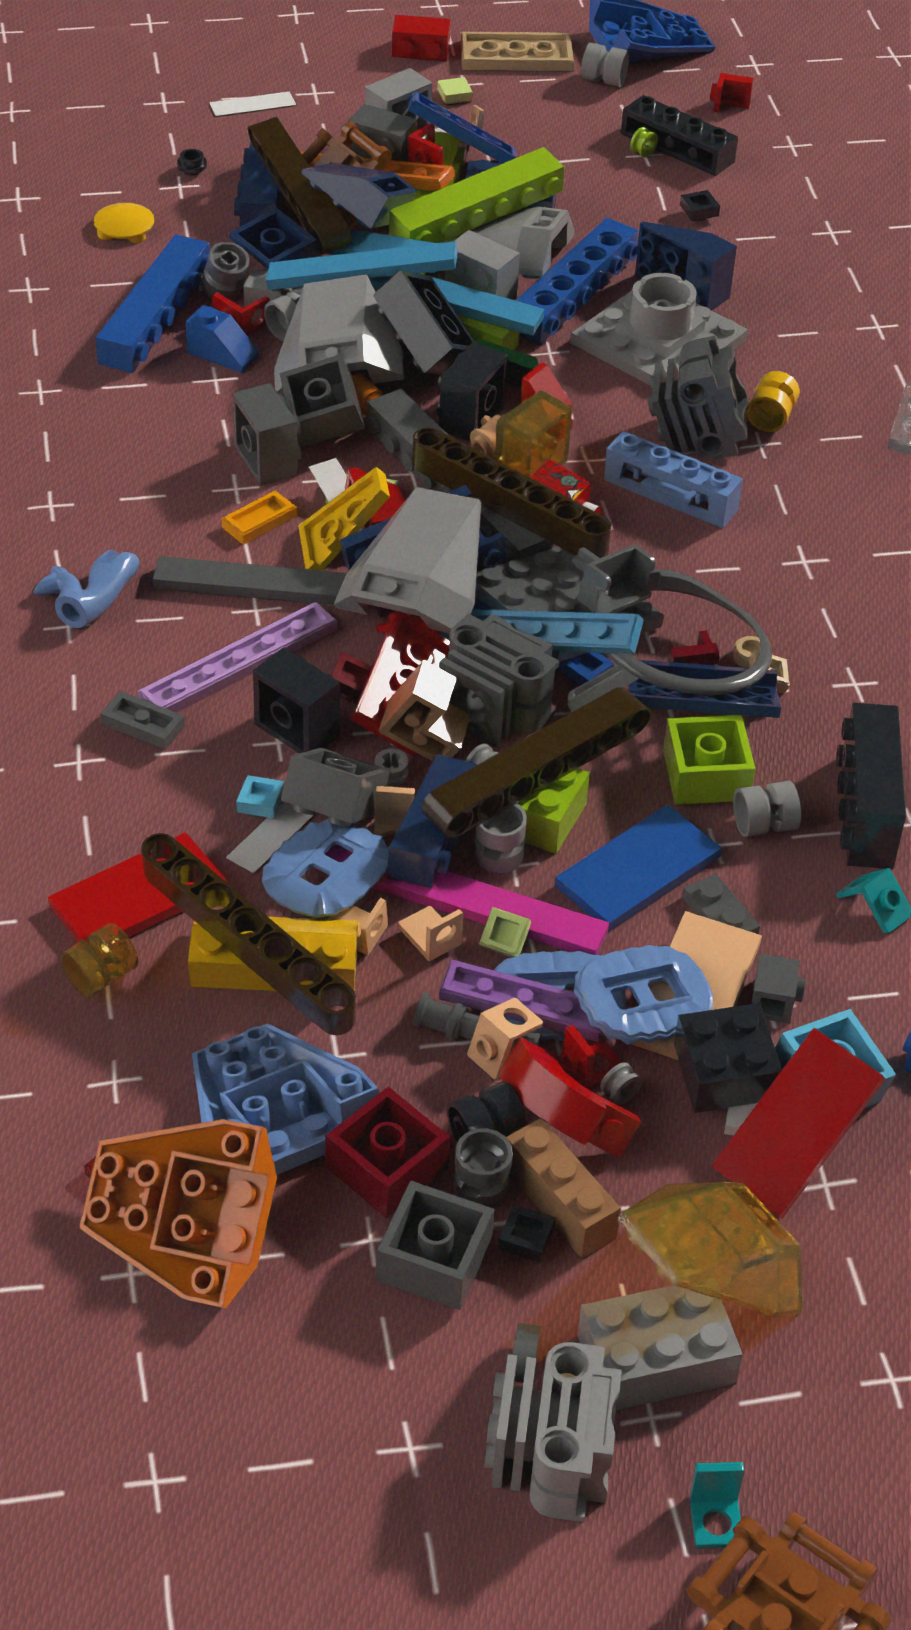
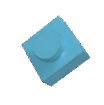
(260, 796)

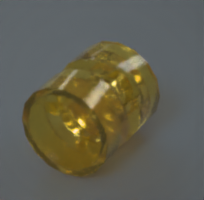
(95, 963)

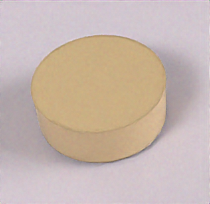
(744, 648)

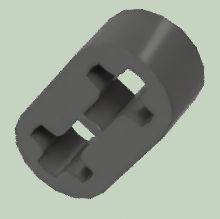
(525, 1346)

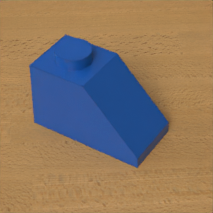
(219, 339)

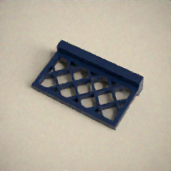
(755, 700)

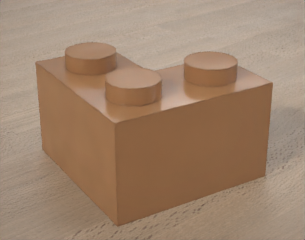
(423, 717)

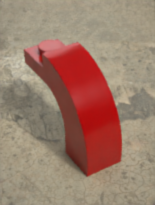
(565, 1102)

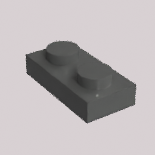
(142, 720)
(715, 901)

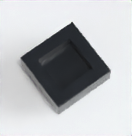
(700, 205)
(526, 1233)

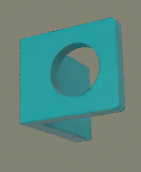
(882, 896)
(715, 1489)

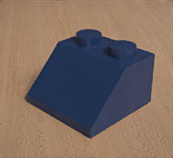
(274, 239)

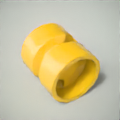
(773, 401)

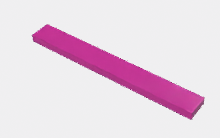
(475, 899)

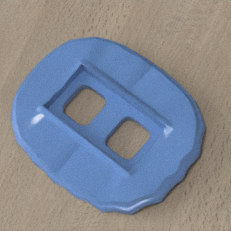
(346, 881)
(552, 969)
(633, 971)

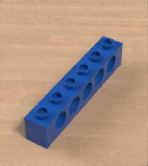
(580, 275)

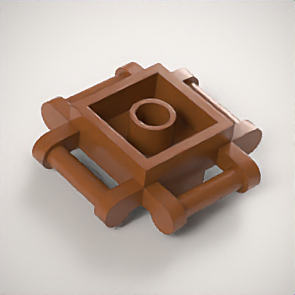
(341, 154)
(782, 1587)

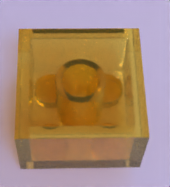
(534, 433)

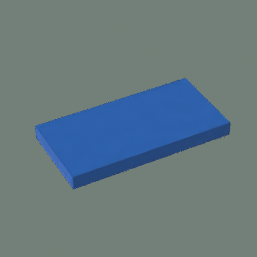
(461, 128)
(638, 867)

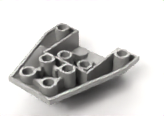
(531, 234)
(337, 320)
(420, 561)

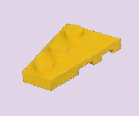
(341, 518)

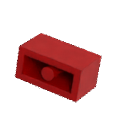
(421, 37)

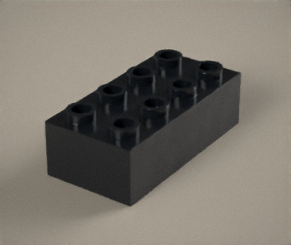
(871, 785)

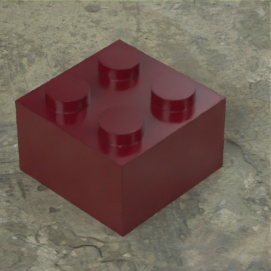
(386, 1149)

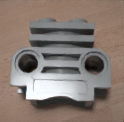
(559, 1429)

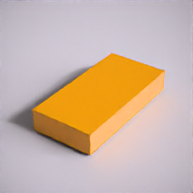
(259, 517)

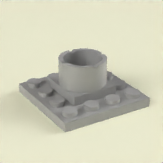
(653, 326)

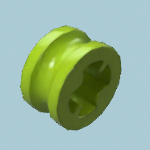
(644, 142)

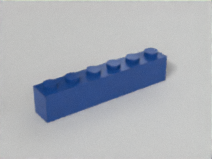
(152, 304)

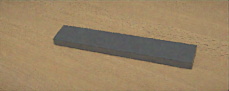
(247, 580)

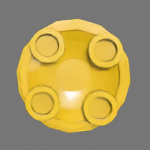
(124, 222)

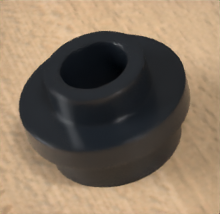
(191, 162)

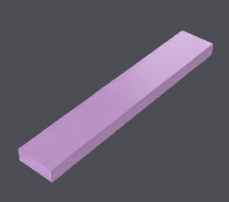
(239, 659)

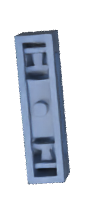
(673, 479)

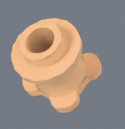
(485, 437)

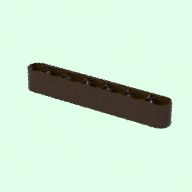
(310, 205)
(510, 493)
(535, 762)
(255, 948)

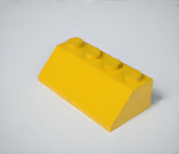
(327, 939)

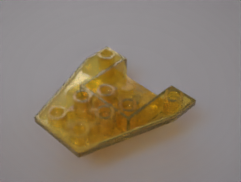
(719, 1245)

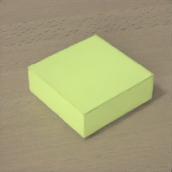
(455, 90)
(505, 932)

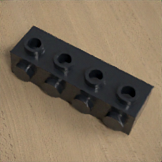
(681, 135)

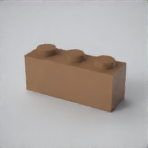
(563, 1188)

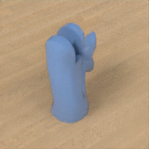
(105, 582)

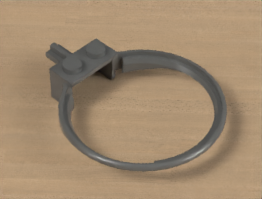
(627, 579)

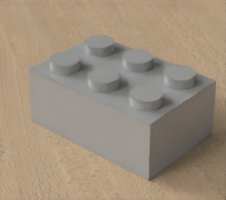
(663, 1342)

